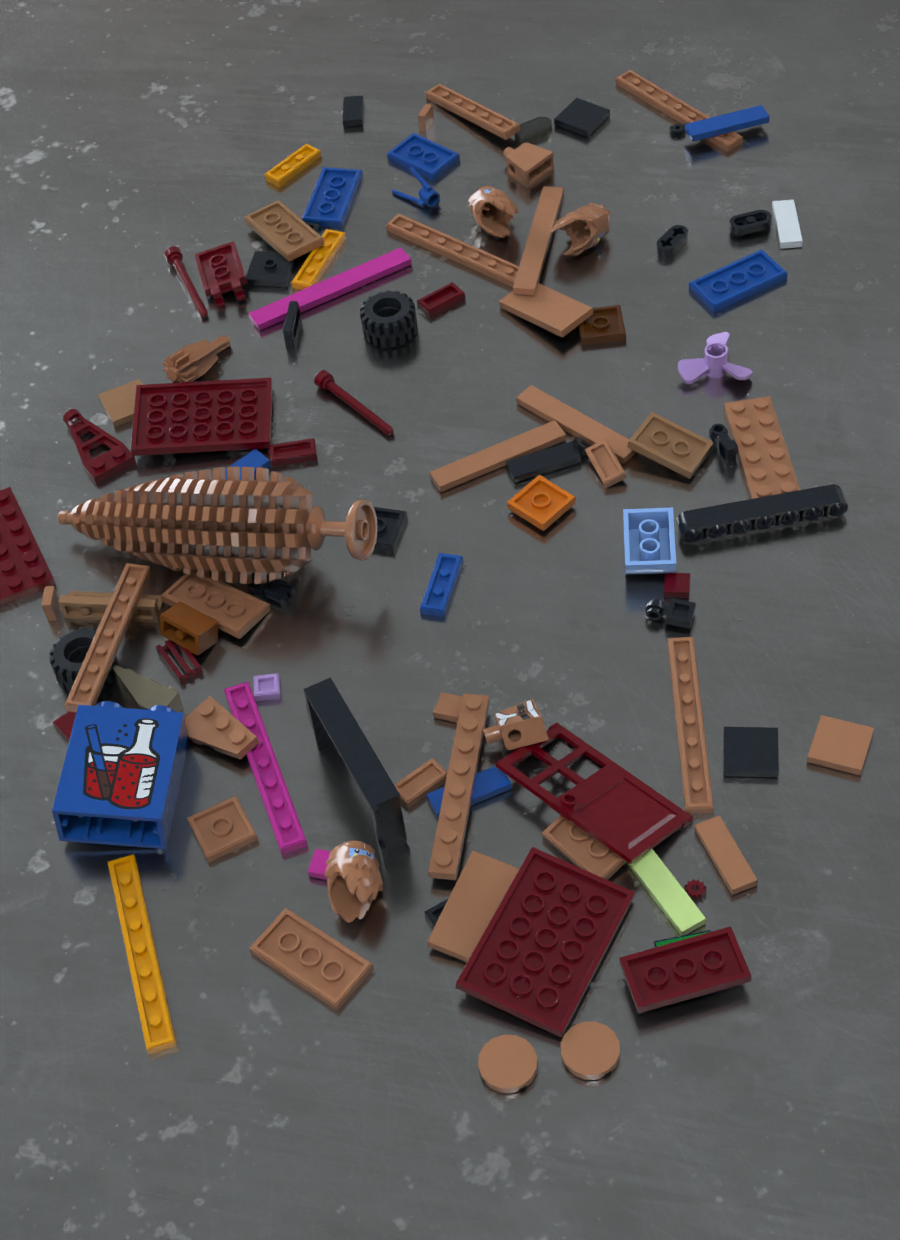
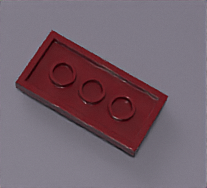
(685, 969)

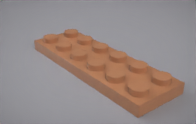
(761, 447)

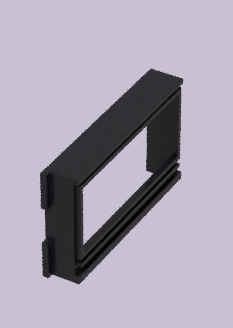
(336, 725)

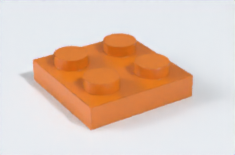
(541, 502)

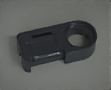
(277, 591)

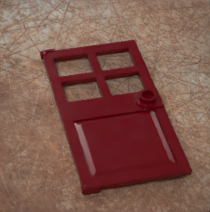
(607, 804)

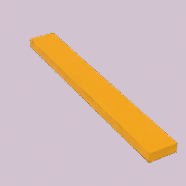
(142, 955)

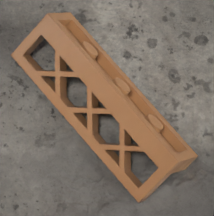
(94, 604)

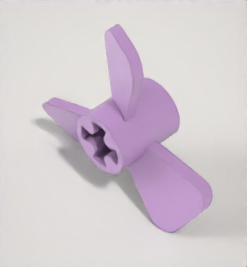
(714, 364)

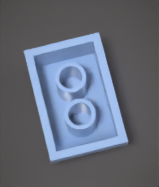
(649, 541)

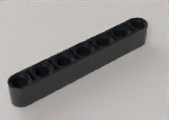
(761, 513)

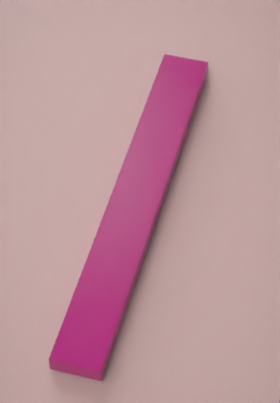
(331, 287)
(267, 771)

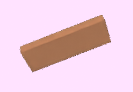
(726, 855)

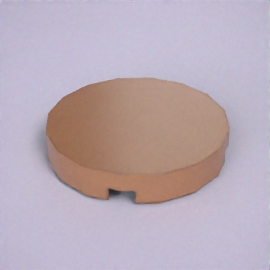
(590, 1050)
(507, 1063)

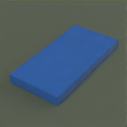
(332, 197)
(738, 280)

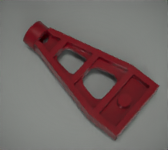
(105, 464)

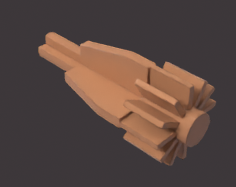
(194, 359)

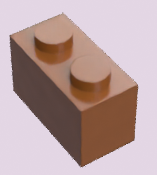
(189, 628)

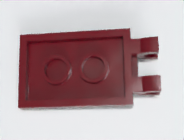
(221, 272)

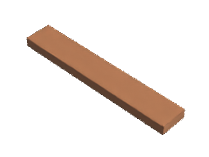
(472, 111)
(574, 421)
(497, 455)

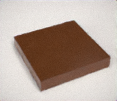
(603, 326)

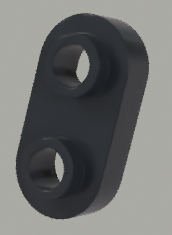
(750, 222)

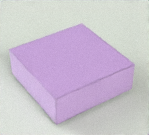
(267, 687)

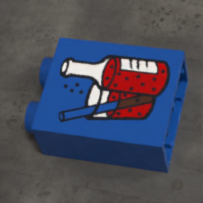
(121, 776)

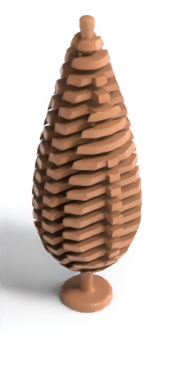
(222, 524)

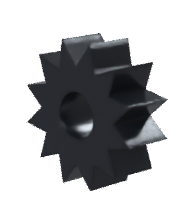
(677, 130)
(580, 445)

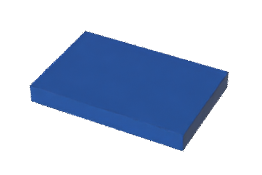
(424, 156)

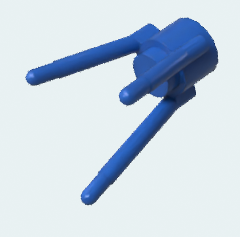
(427, 194)

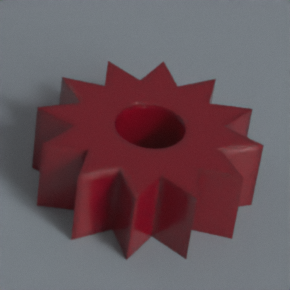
(701, 889)

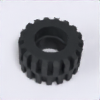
(388, 319)
(69, 653)

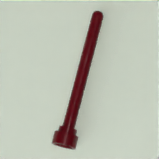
(174, 257)
(326, 381)

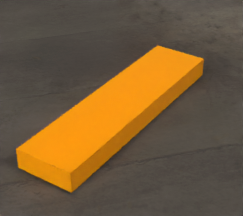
(319, 260)

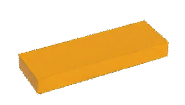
(292, 165)

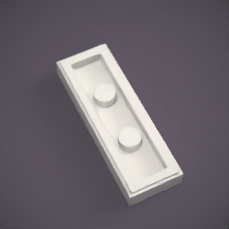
(787, 224)

